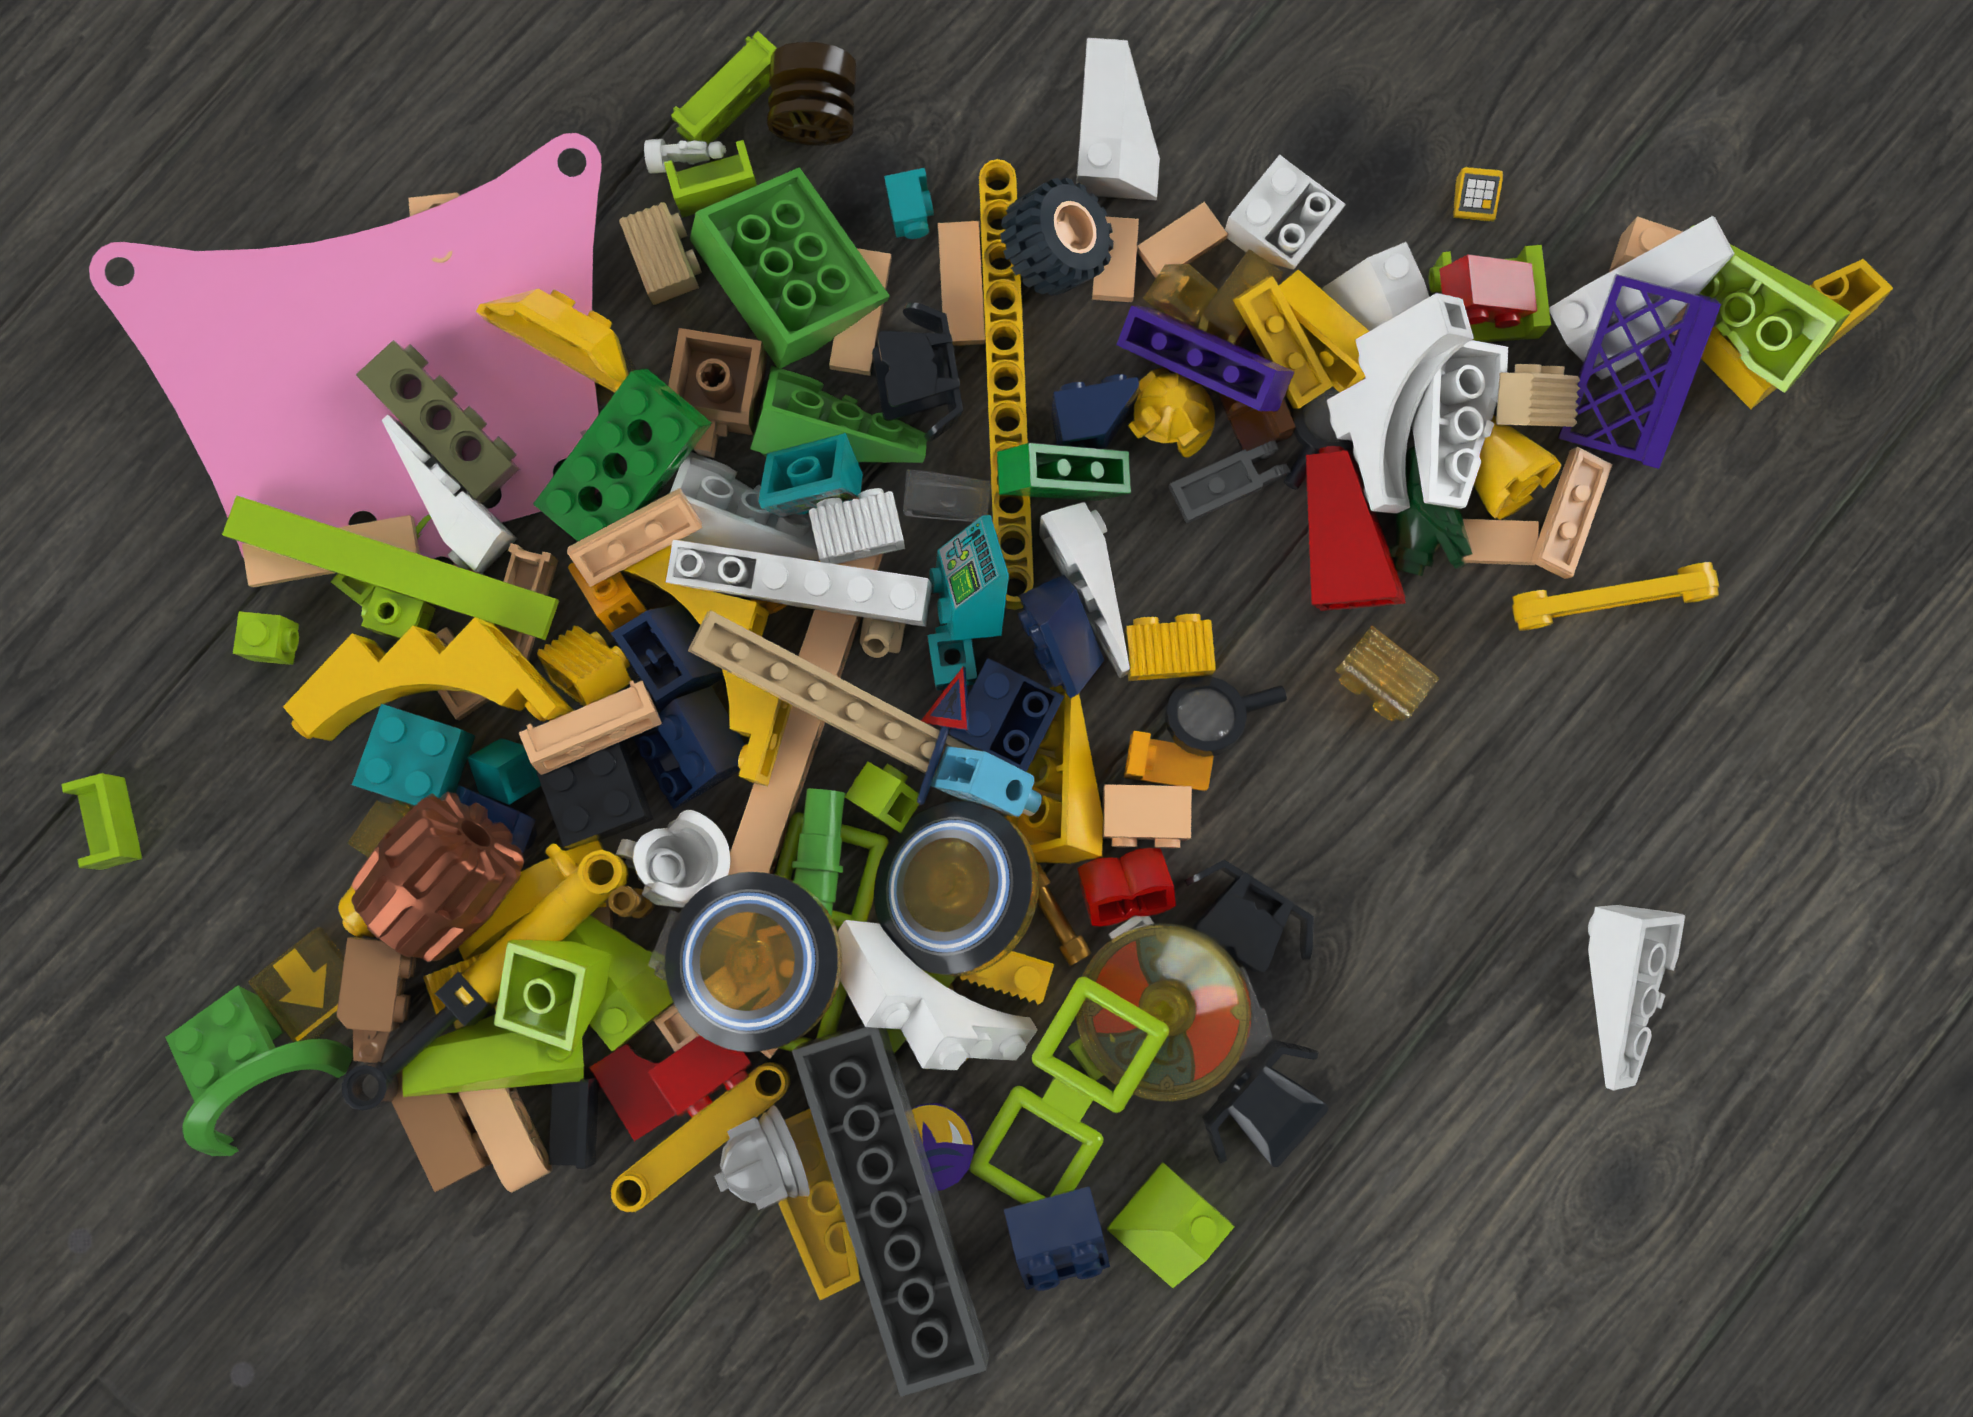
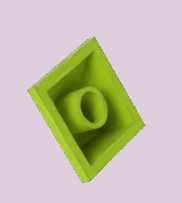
(551, 989)
(1170, 1226)

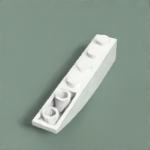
(801, 582)

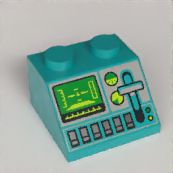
(809, 473)
(971, 582)

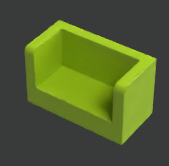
(710, 182)
(106, 820)

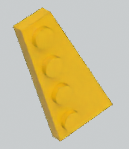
(818, 1219)

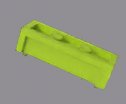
(727, 92)

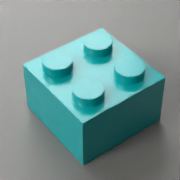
(412, 756)

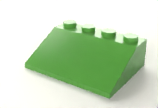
(786, 265)

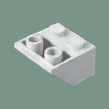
(1283, 215)

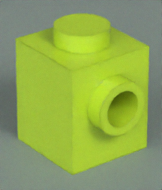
(394, 613)
(266, 638)
(884, 795)

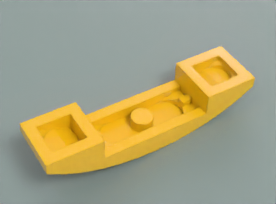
(529, 891)

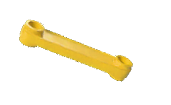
(1693, 582)
(698, 1138)

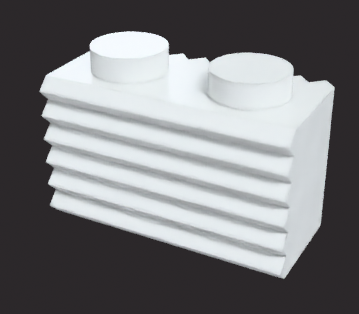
(856, 527)

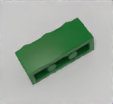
(1063, 472)

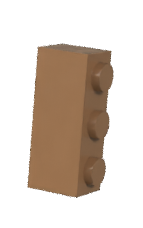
(441, 1136)

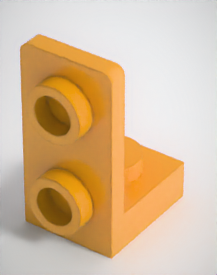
(610, 599)
(1166, 763)

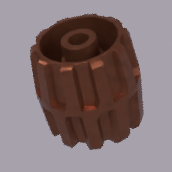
(436, 877)

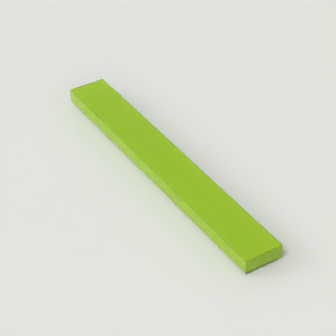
(390, 567)

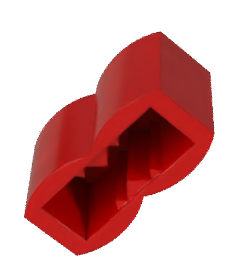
(1126, 886)

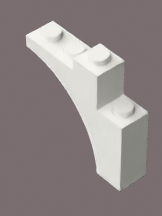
(1379, 410)
(934, 1019)

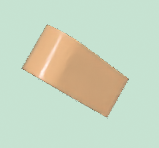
(507, 1135)

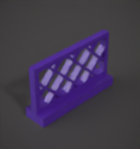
(1675, 379)

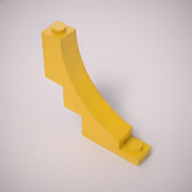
(364, 677)
(751, 709)

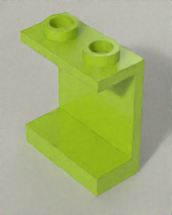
(1531, 326)

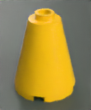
(1512, 470)

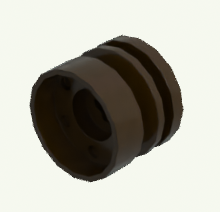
(811, 93)

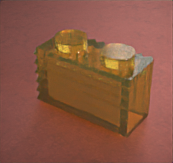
(1386, 675)

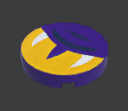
(945, 1141)

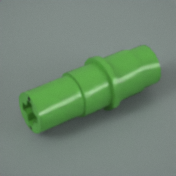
(821, 845)

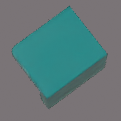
(503, 771)

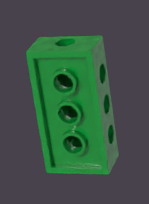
(615, 432)

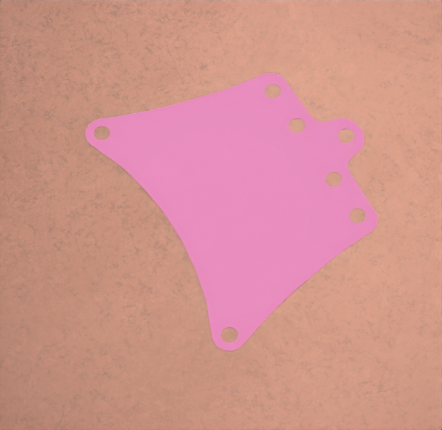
(271, 341)

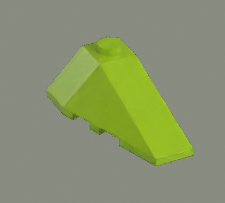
(1772, 318)
(632, 991)
(489, 1059)

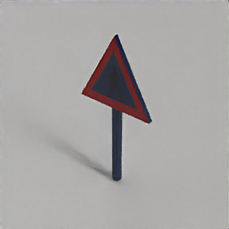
(947, 712)

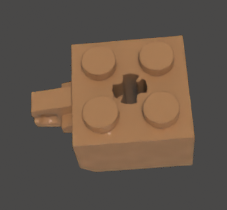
(731, 405)
(373, 995)

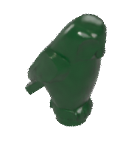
(1426, 528)

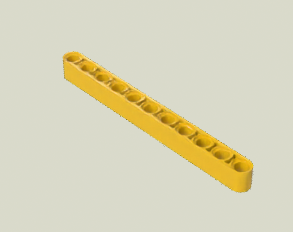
(1004, 363)

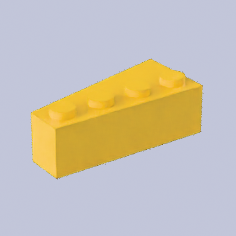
(1852, 287)

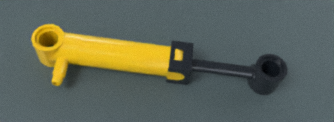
(475, 991)

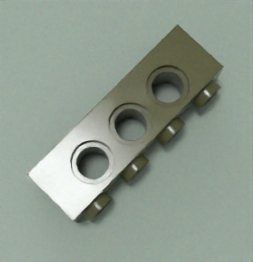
(387, 377)

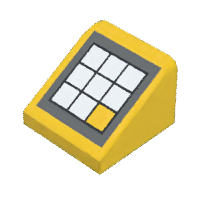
(1477, 194)

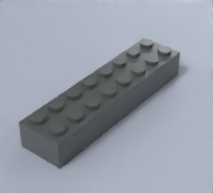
(891, 1208)

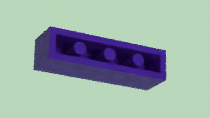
(1205, 358)

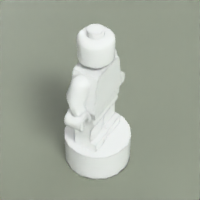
(692, 152)

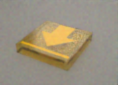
(303, 986)

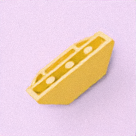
(562, 333)

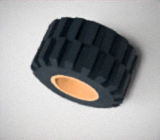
(1057, 236)

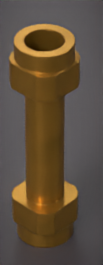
(630, 902)
(1073, 946)

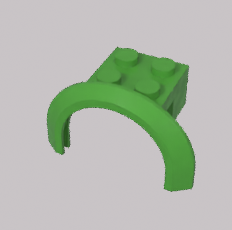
(233, 1050)

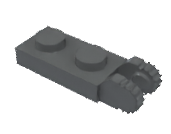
(1225, 482)

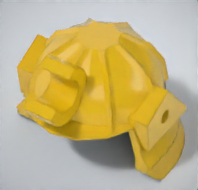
(1172, 411)

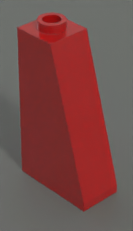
(1345, 538)

